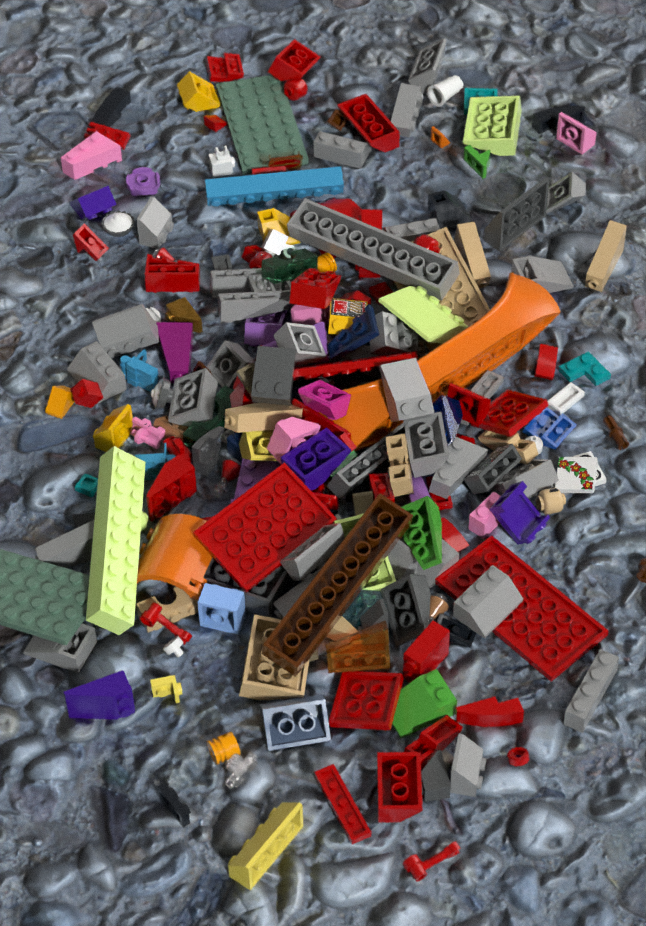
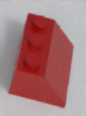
(293, 62)
(398, 785)

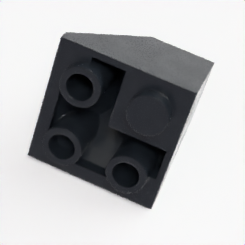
(447, 210)

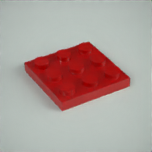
(512, 412)
(366, 700)

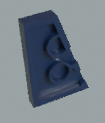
(359, 333)

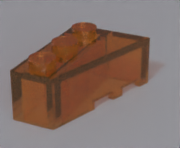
(360, 650)

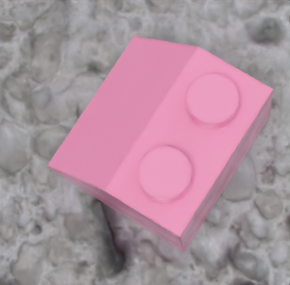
(575, 134)
(290, 434)

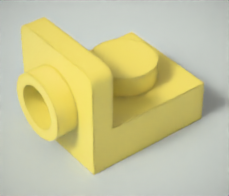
(165, 686)

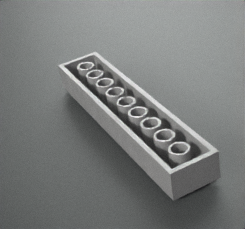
(373, 248)

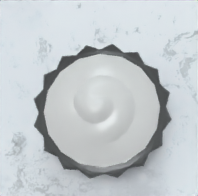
(118, 223)
(162, 393)

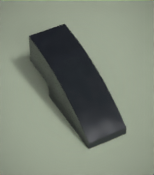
(111, 107)
(548, 118)

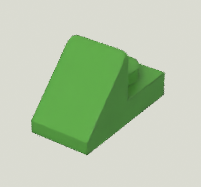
(477, 161)

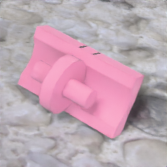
(146, 433)

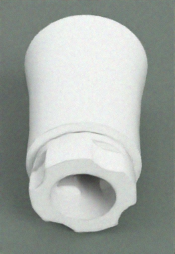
(444, 90)

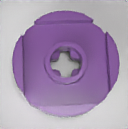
(137, 187)

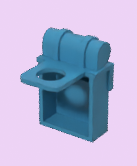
(138, 372)
(155, 463)

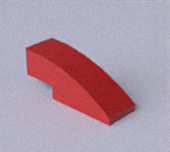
(490, 713)
(435, 738)

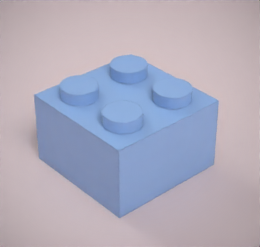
(221, 608)

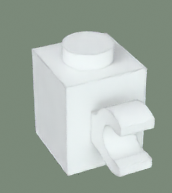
(221, 163)
(276, 243)

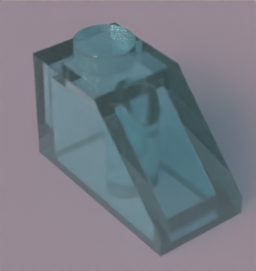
(360, 605)

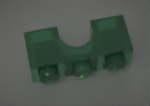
(281, 270)

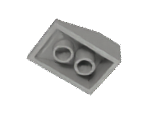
(405, 390)

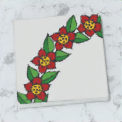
(576, 474)

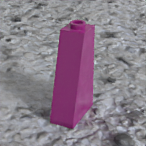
(176, 347)

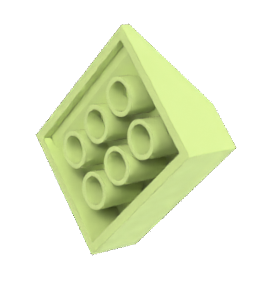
(493, 124)
(424, 314)

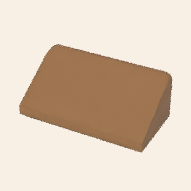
(170, 428)

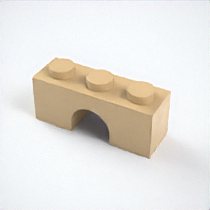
(400, 465)
(180, 608)

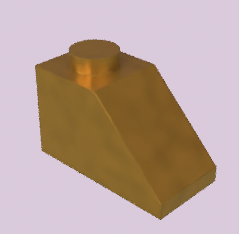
(183, 312)

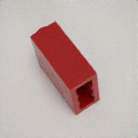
(426, 651)

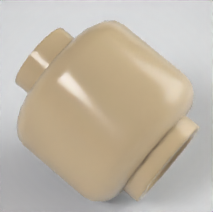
(550, 501)

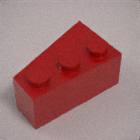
(171, 276)

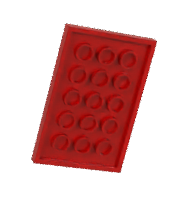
(263, 526)

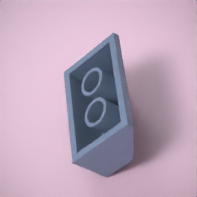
(295, 722)

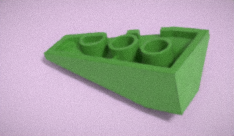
(425, 532)

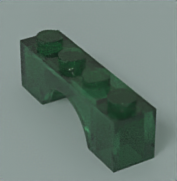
(198, 429)

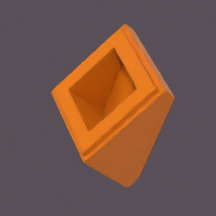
(439, 138)

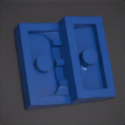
(550, 428)

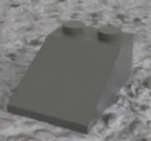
(273, 375)
(407, 607)

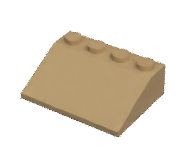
(261, 676)

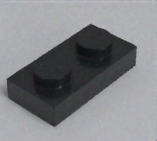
(170, 800)

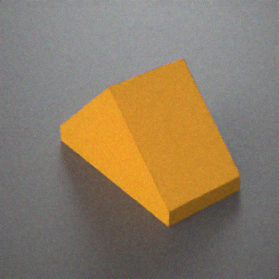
(59, 401)

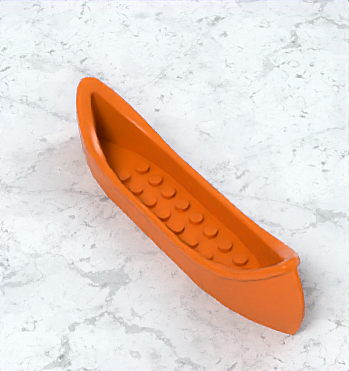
(485, 345)

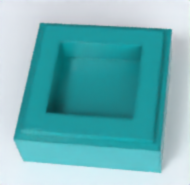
(87, 485)

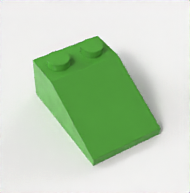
(423, 704)

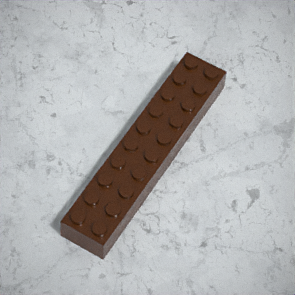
(336, 585)

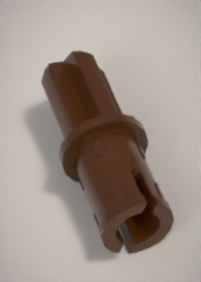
(615, 432)

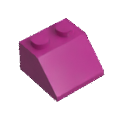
(325, 399)

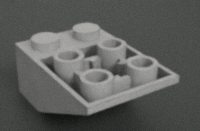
(545, 272)
(395, 337)
(66, 656)

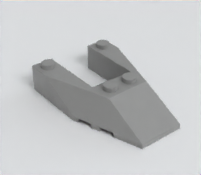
(247, 294)

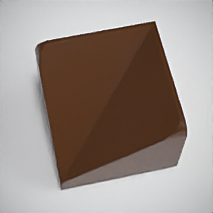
(337, 120)

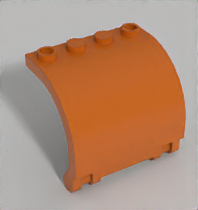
(175, 554)

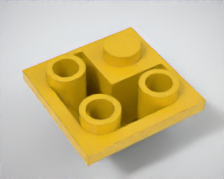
(275, 220)

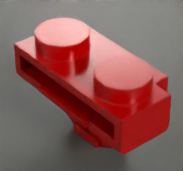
(176, 446)

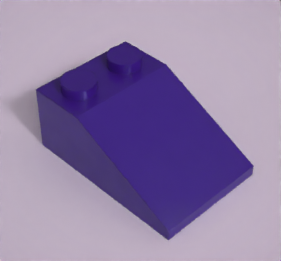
(316, 458)
(101, 699)

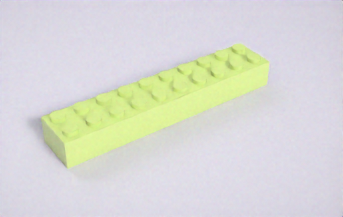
(116, 541)

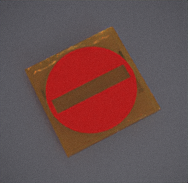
(289, 161)

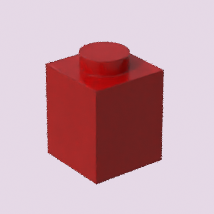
(86, 393)

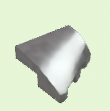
(206, 451)

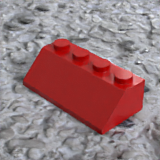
(371, 123)

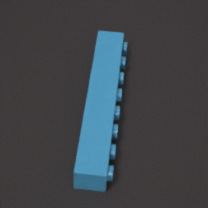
(274, 186)

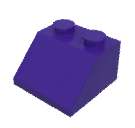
(94, 202)

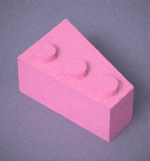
(90, 155)

